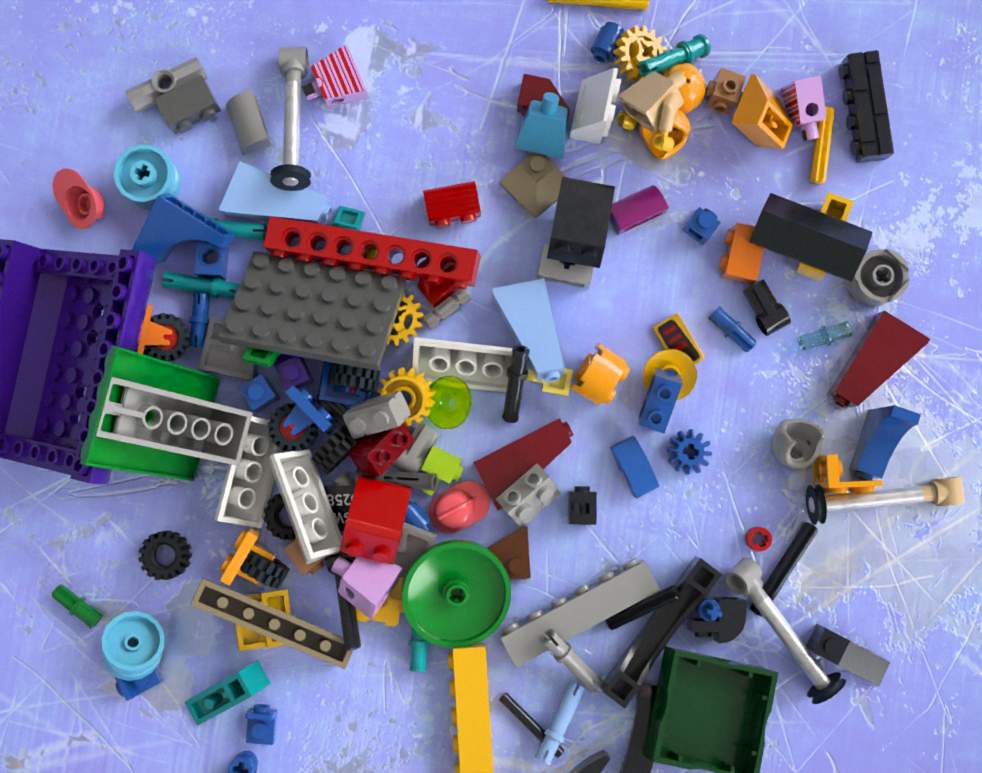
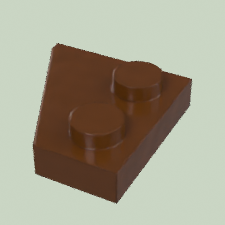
(514, 553)

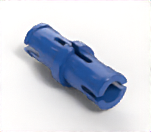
(199, 320)

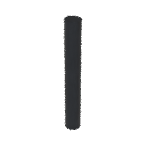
(526, 719)

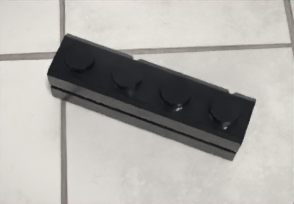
(867, 107)

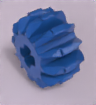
(695, 445)

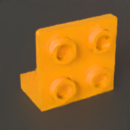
(827, 472)

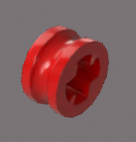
(755, 546)

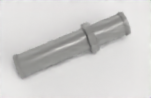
(564, 653)

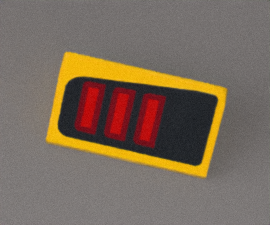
(675, 335)

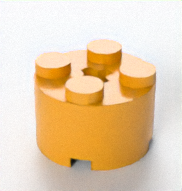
(600, 375)

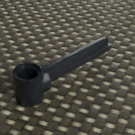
(347, 610)

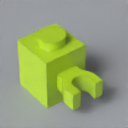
(444, 465)

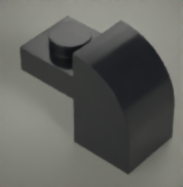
(725, 627)

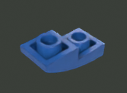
(635, 466)

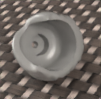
(800, 437)

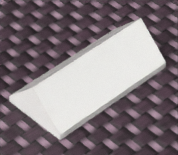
(475, 364)
(250, 484)
(306, 504)

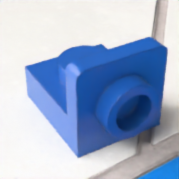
(132, 688)
(261, 725)

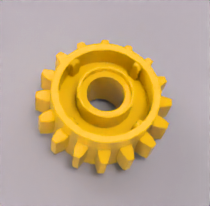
(416, 386)

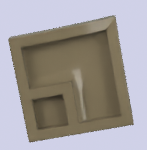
(534, 183)

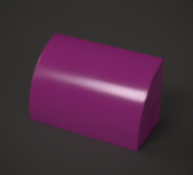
(638, 209)

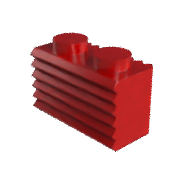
(452, 204)

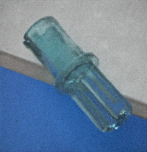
(825, 336)

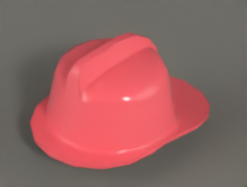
(77, 199)
(459, 507)

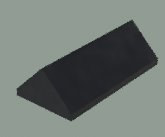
(811, 237)

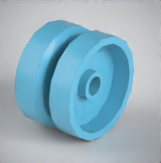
(146, 173)
(132, 629)

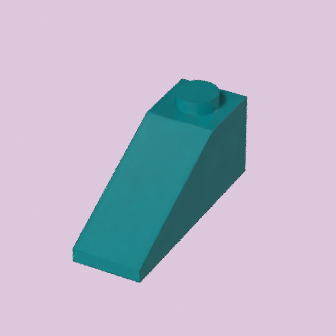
(228, 692)

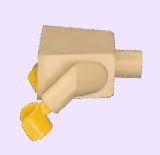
(654, 104)

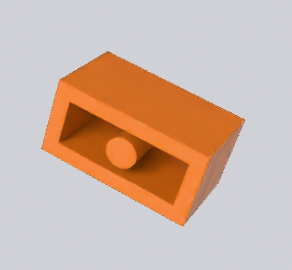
(741, 258)

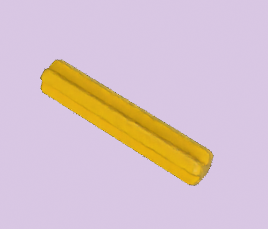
(822, 148)

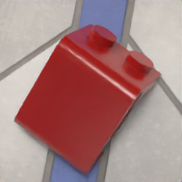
(375, 520)

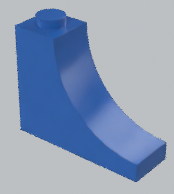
(174, 223)
(879, 438)

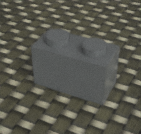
(188, 105)

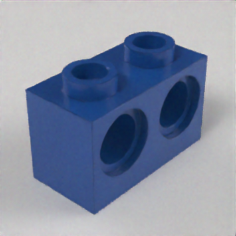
(660, 400)

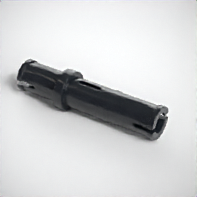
(516, 375)

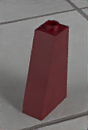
(878, 355)
(512, 461)

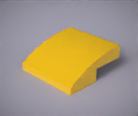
(249, 639)

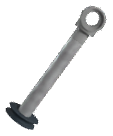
(293, 66)
(746, 581)

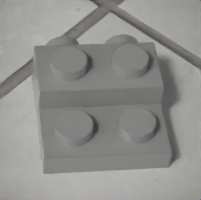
(529, 495)

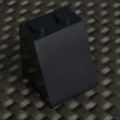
(581, 222)

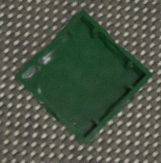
(709, 713)

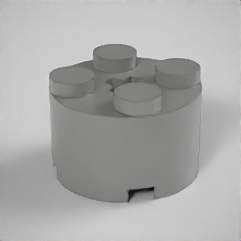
(892, 281)

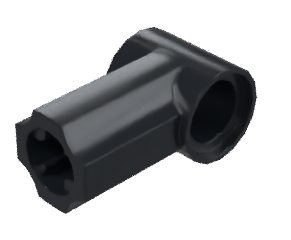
(769, 314)

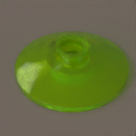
(446, 390)

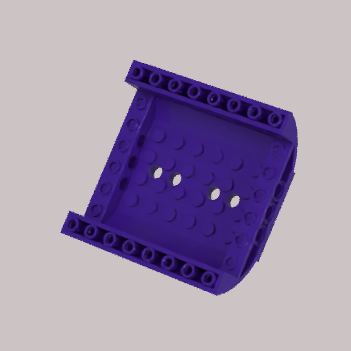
(49, 347)

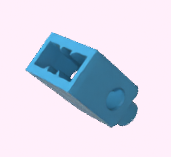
(544, 127)

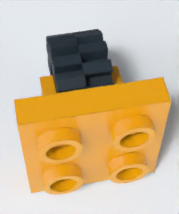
(253, 562)

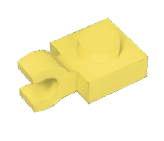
(558, 387)

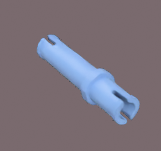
(560, 722)

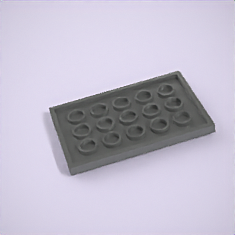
(314, 311)

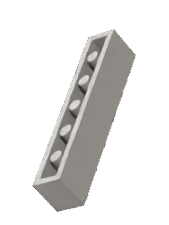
(580, 611)

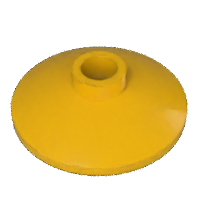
(675, 360)

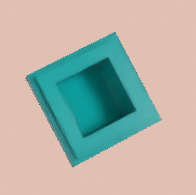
(348, 218)

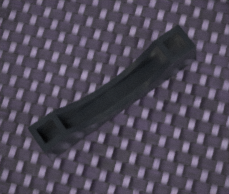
(644, 650)

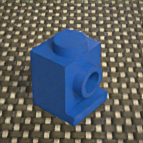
(701, 225)

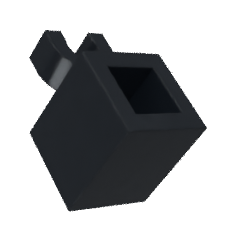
(582, 506)

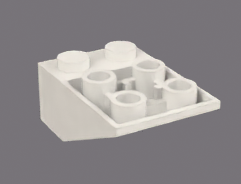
(595, 106)

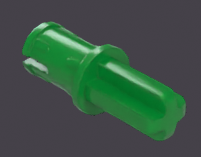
(76, 606)

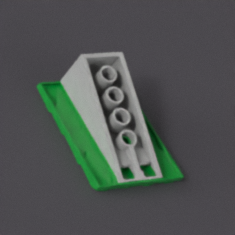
(160, 419)

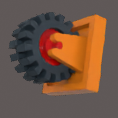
(163, 336)

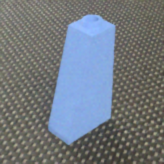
(255, 198)
(531, 322)

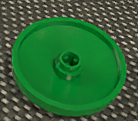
(456, 593)

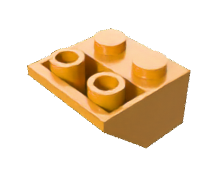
(762, 116)

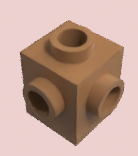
(724, 91)

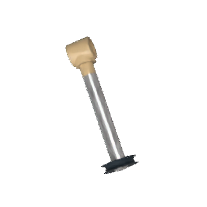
(939, 491)

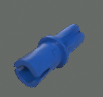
(732, 329)
(709, 610)

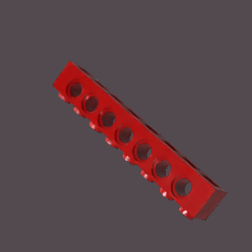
(282, 231)

